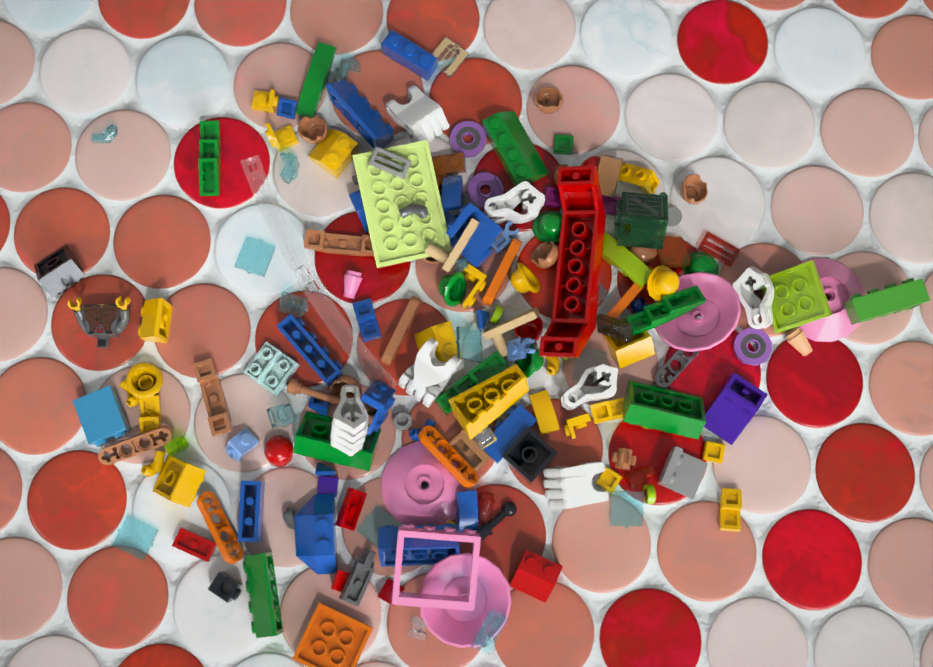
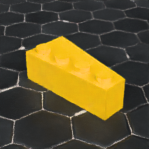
(488, 400)

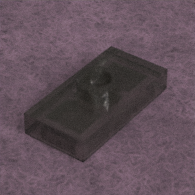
(614, 327)

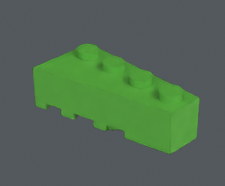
(887, 301)

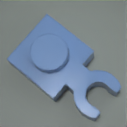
(504, 240)
(518, 348)

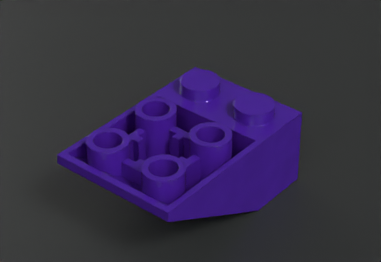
(733, 408)

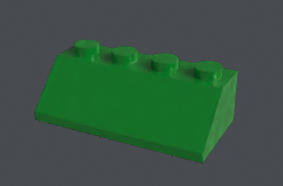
(514, 148)
(664, 409)
(314, 441)
(263, 595)

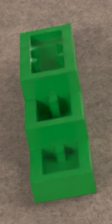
(316, 79)
(210, 158)
(667, 309)
(486, 369)

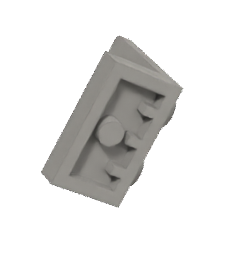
(682, 473)

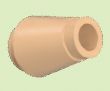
(799, 341)

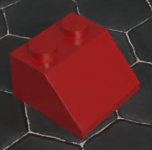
(535, 576)

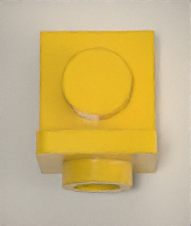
(265, 101)
(578, 422)

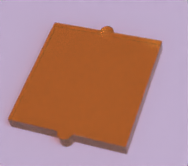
(674, 253)

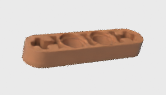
(401, 330)
(136, 446)

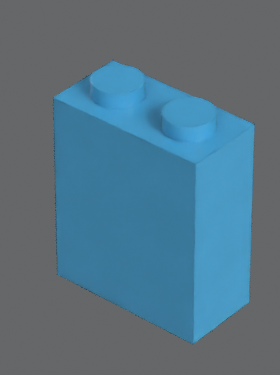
(102, 416)

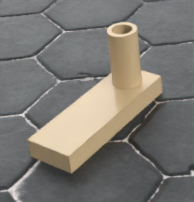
(450, 259)
(495, 332)

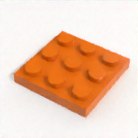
(332, 639)

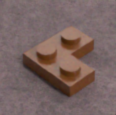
(447, 165)

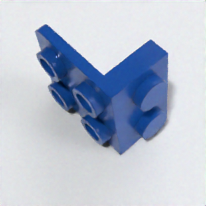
(484, 234)
(380, 397)

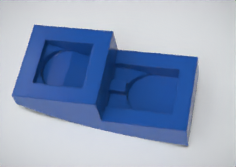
(452, 193)
(367, 320)
(467, 510)

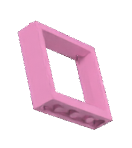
(432, 600)

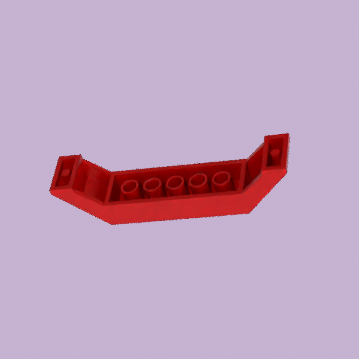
(577, 264)

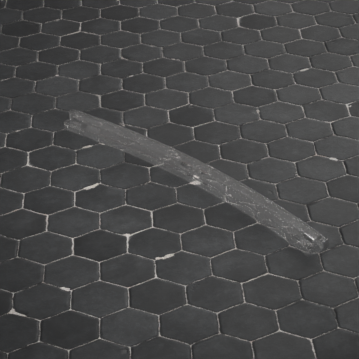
(295, 260)

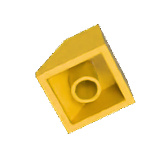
(334, 152)
(155, 320)
(445, 337)
(628, 353)
(179, 481)

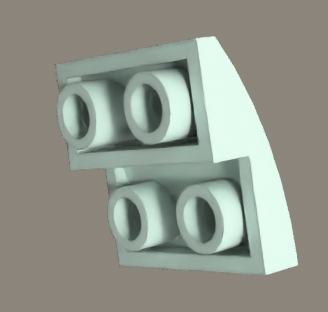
(271, 368)

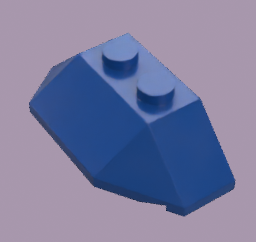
(317, 534)

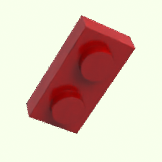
(351, 509)
(194, 544)

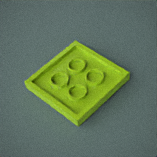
(797, 297)

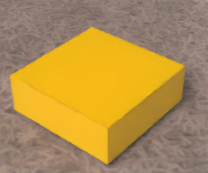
(713, 452)
(608, 479)

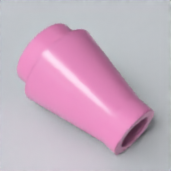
(351, 283)

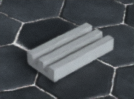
(388, 170)

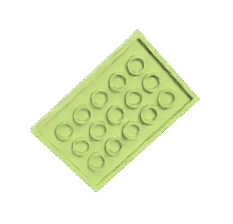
(383, 195)

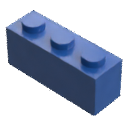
(409, 55)
(509, 431)
(251, 511)

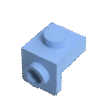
(241, 444)

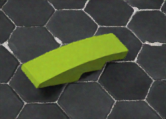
(625, 261)

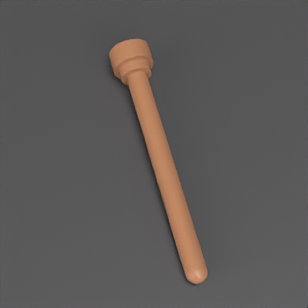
(295, 387)

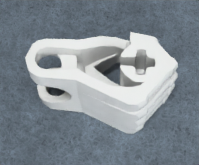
(420, 117)
(523, 193)
(752, 303)
(428, 374)
(584, 394)
(349, 435)
(572, 485)

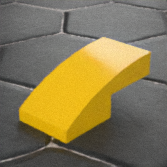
(607, 410)
(544, 412)
(150, 413)
(730, 509)

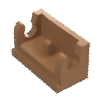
(609, 173)
(469, 451)

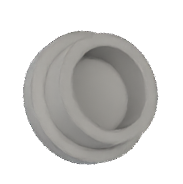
(402, 420)

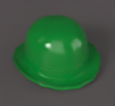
(548, 226)
(701, 263)
(452, 288)
(531, 363)

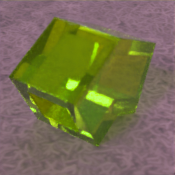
(176, 446)

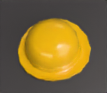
(524, 280)
(662, 282)
(144, 380)

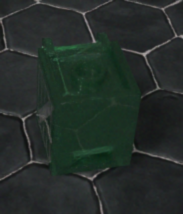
(641, 220)

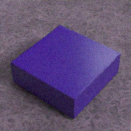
(328, 485)

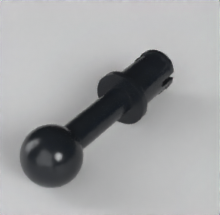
(507, 510)

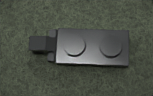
(358, 578)

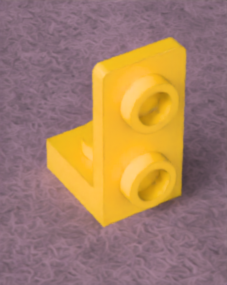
(281, 138)
(639, 176)
(474, 275)

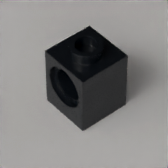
(217, 587)

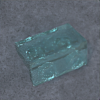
(489, 631)

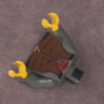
(102, 320)

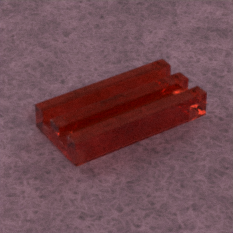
(715, 255)

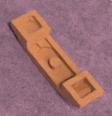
(338, 243)
(213, 397)

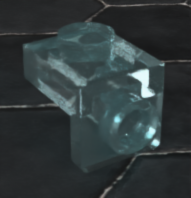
(345, 66)
(291, 169)
(293, 304)
(281, 415)

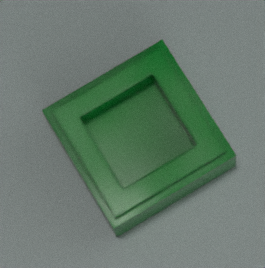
(563, 144)

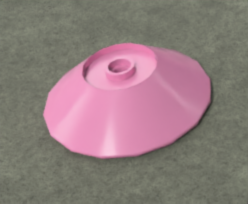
(839, 284)
(717, 314)
(403, 489)
(452, 578)

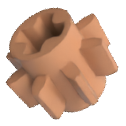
(623, 459)

